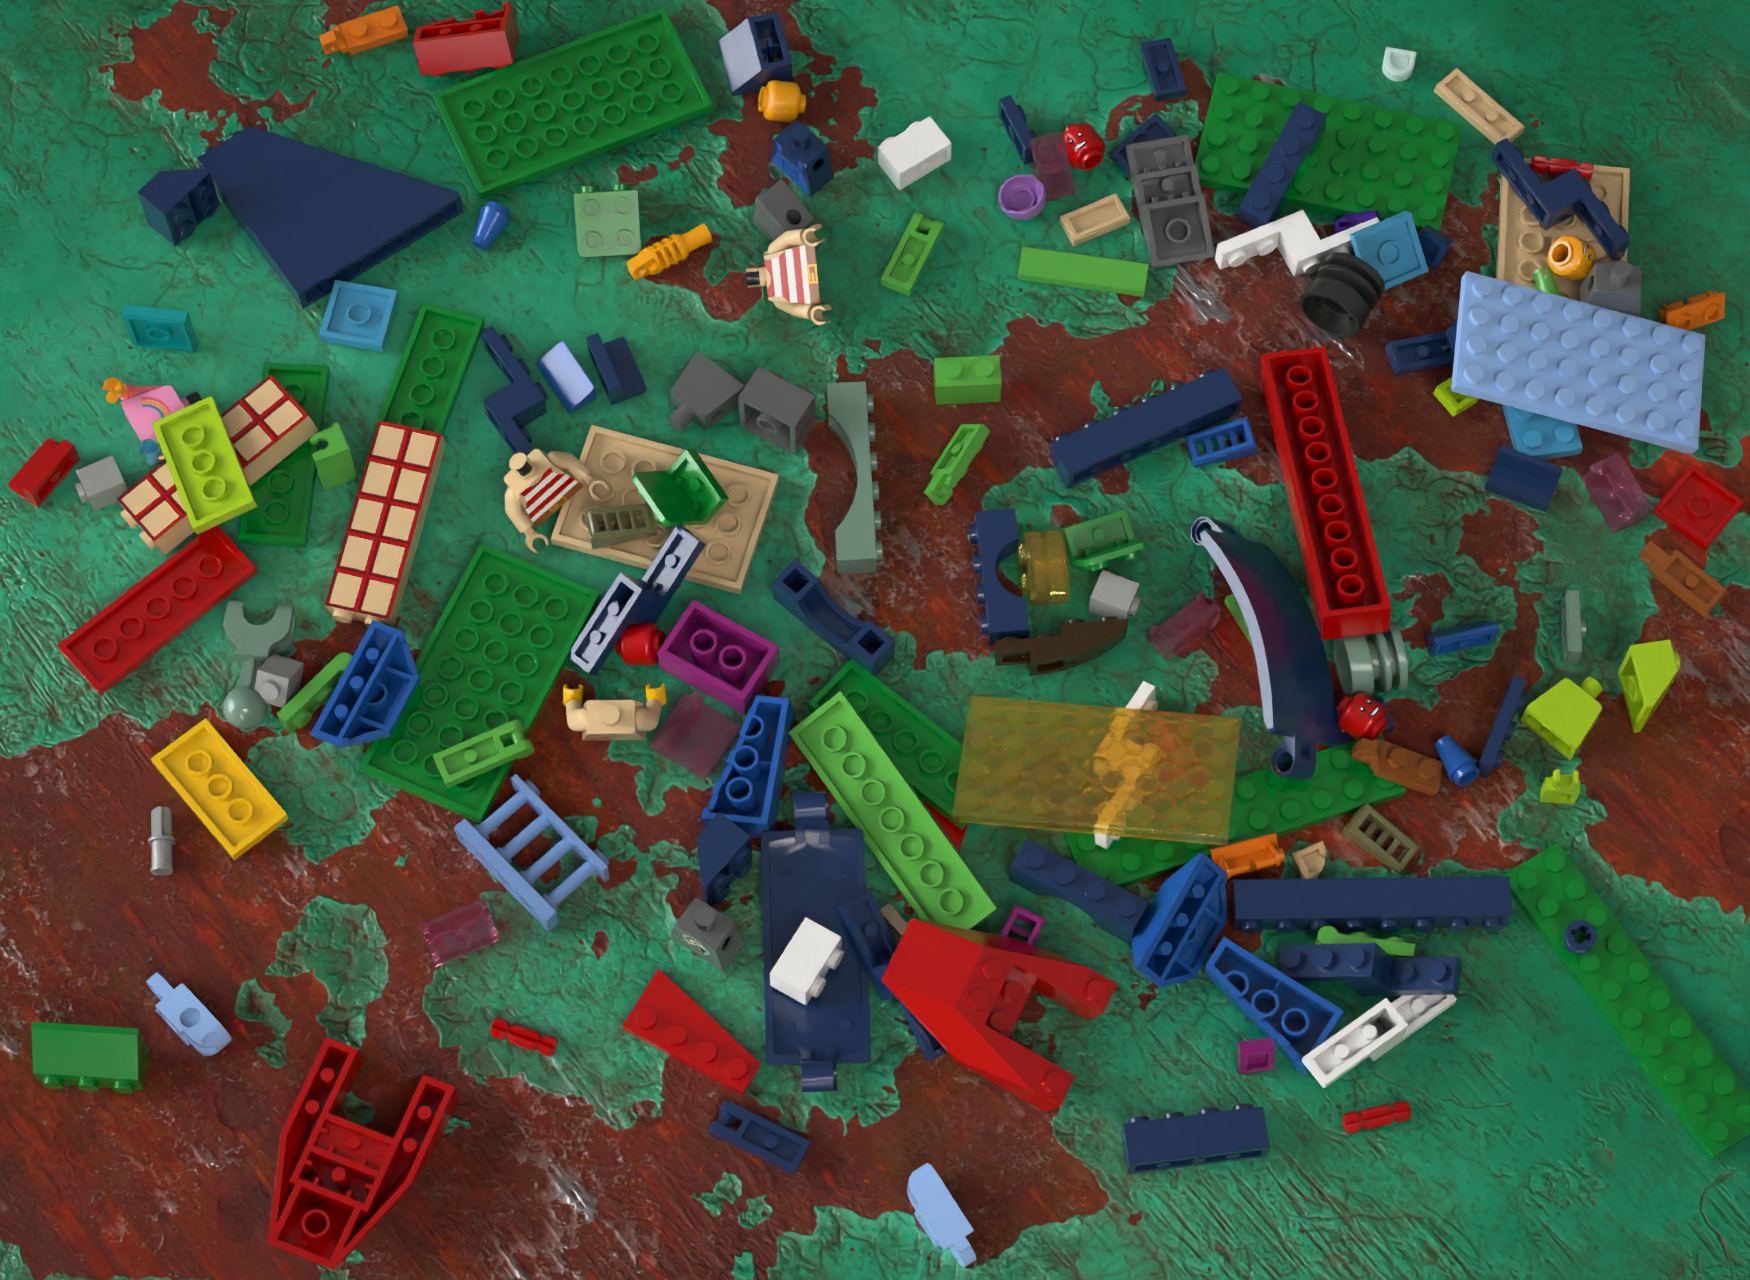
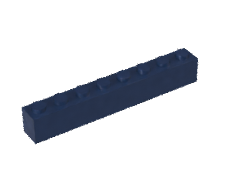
(1371, 904)

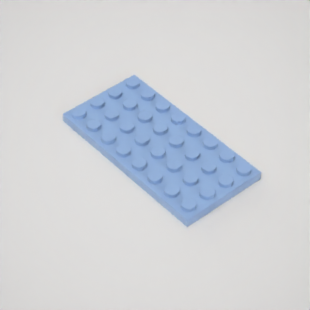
(1578, 362)

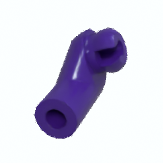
(1353, 219)

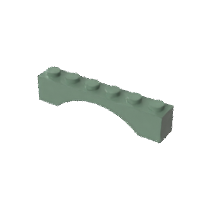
(855, 536)

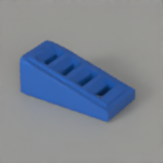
(1236, 451)

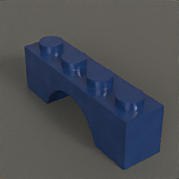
(1282, 164)
(996, 540)
(809, 602)
(1053, 875)

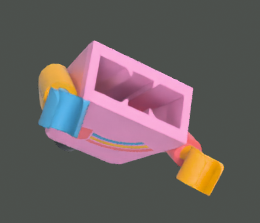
(144, 406)

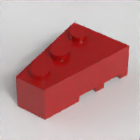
(468, 44)

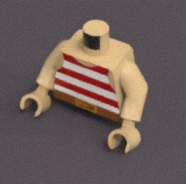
(792, 274)
(541, 486)

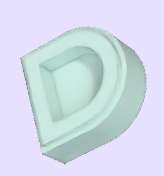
(1398, 63)

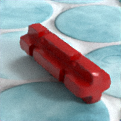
(1560, 166)
(524, 1036)
(1376, 1116)

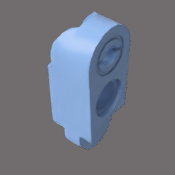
(188, 1017)
(940, 1214)

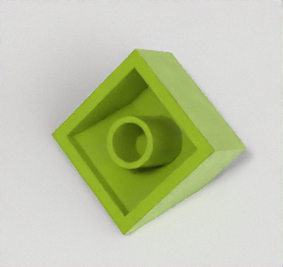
(1646, 678)

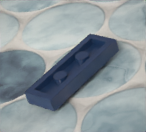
(1503, 727)

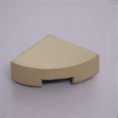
(1310, 860)

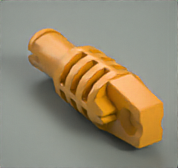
(668, 252)

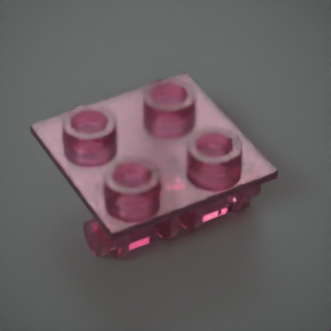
(694, 735)

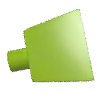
(1565, 714)

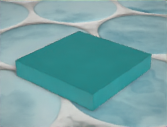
(160, 328)

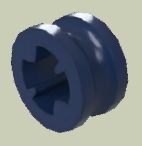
(1586, 946)

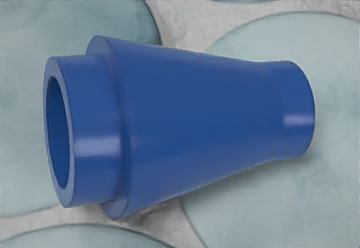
(491, 222)
(1457, 762)

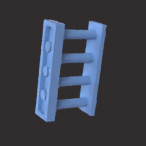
(521, 884)

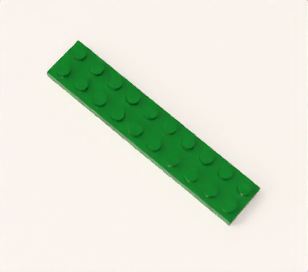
(1259, 807)
(1635, 1002)

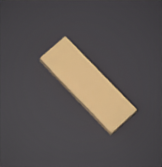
(1478, 107)

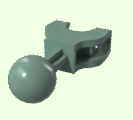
(252, 647)

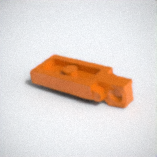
(365, 32)

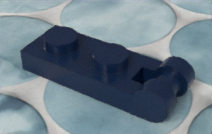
(760, 1137)

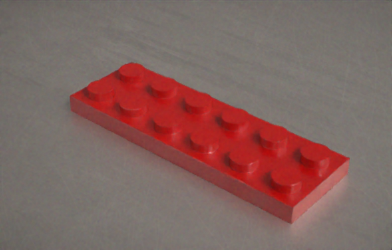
(157, 609)

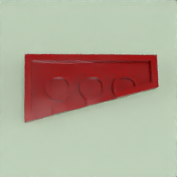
(684, 1031)

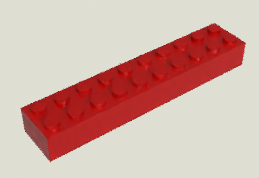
(1325, 494)

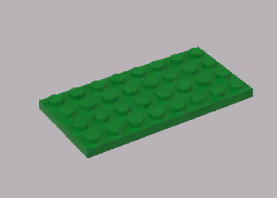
(572, 103)
(1361, 163)
(481, 668)

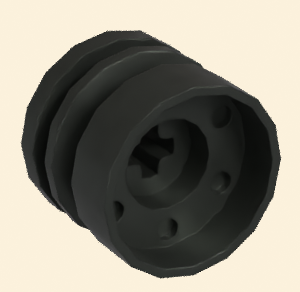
(1342, 294)

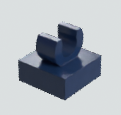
(1434, 246)

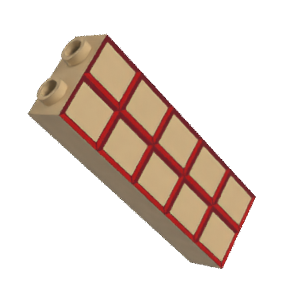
(263, 430)
(385, 525)

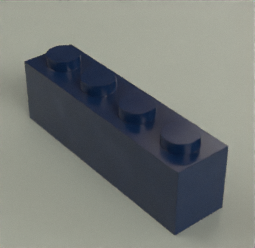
(1194, 1139)

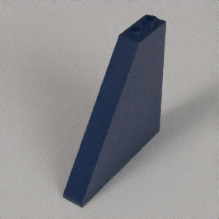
(321, 211)

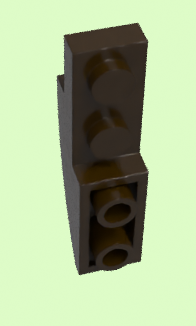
(1074, 646)

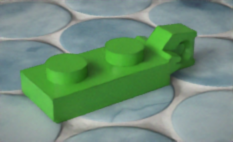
(955, 461)

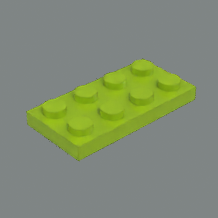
(204, 465)

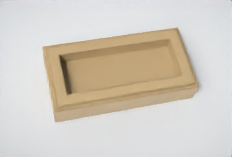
(1094, 219)

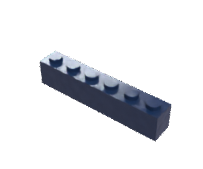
(1145, 427)

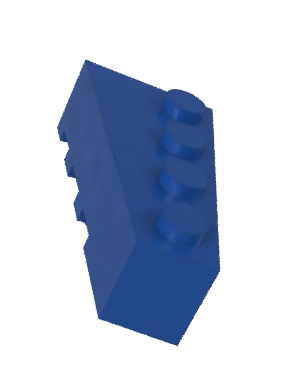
(755, 768)
(1273, 1002)

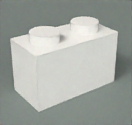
(914, 152)
(806, 961)

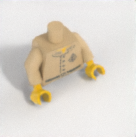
(613, 718)

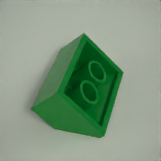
(89, 1057)

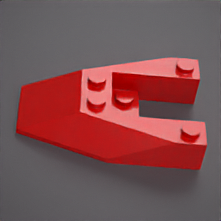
(972, 991)
(341, 1176)

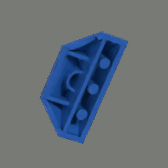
(370, 690)
(1182, 923)

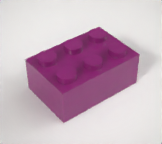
(718, 657)

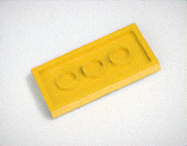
(220, 789)

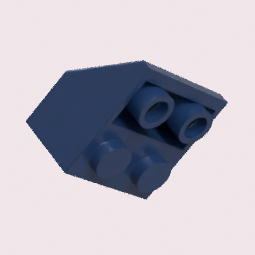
(755, 54)
(178, 202)
(722, 857)

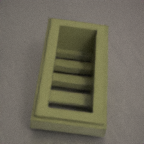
(612, 537)
(1374, 848)

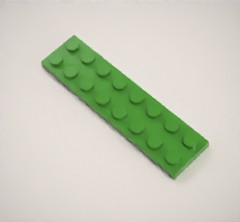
(892, 816)

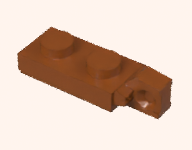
(1683, 578)
(1400, 765)

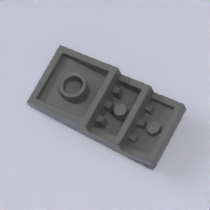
(1170, 201)

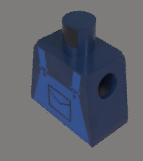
(797, 153)

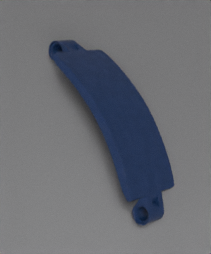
(1285, 644)
(810, 876)

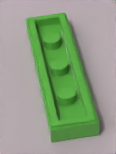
(1083, 271)

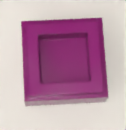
(1256, 1055)

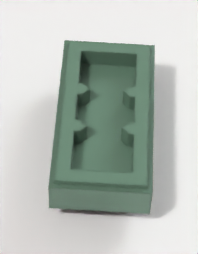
(1572, 627)

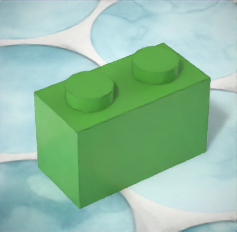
(967, 379)

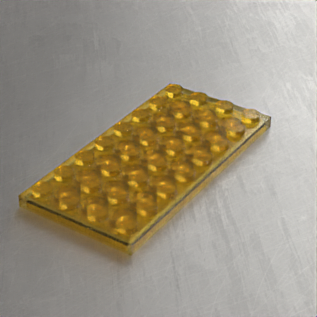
(1098, 770)

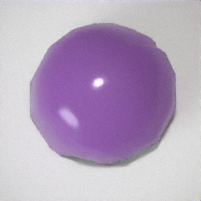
(1022, 197)

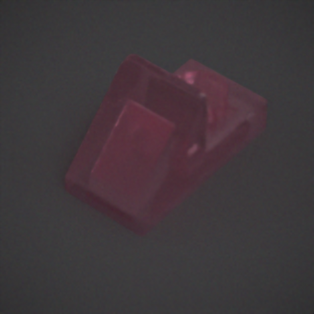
(1052, 165)

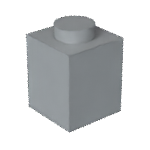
(100, 483)
(1115, 596)
(279, 680)

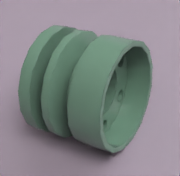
(1377, 658)

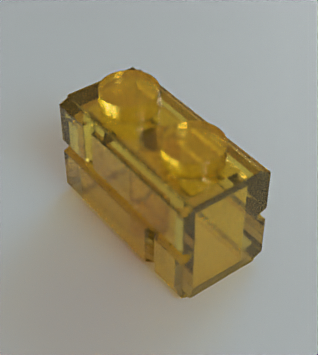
(1045, 567)

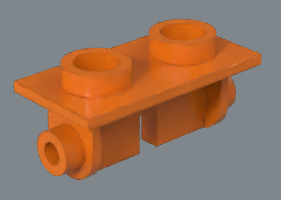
(1698, 312)
(1248, 855)

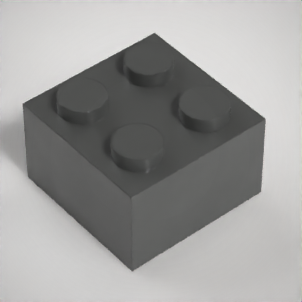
(777, 410)

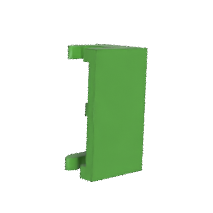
(334, 462)

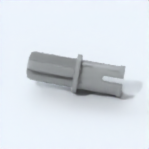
(161, 841)

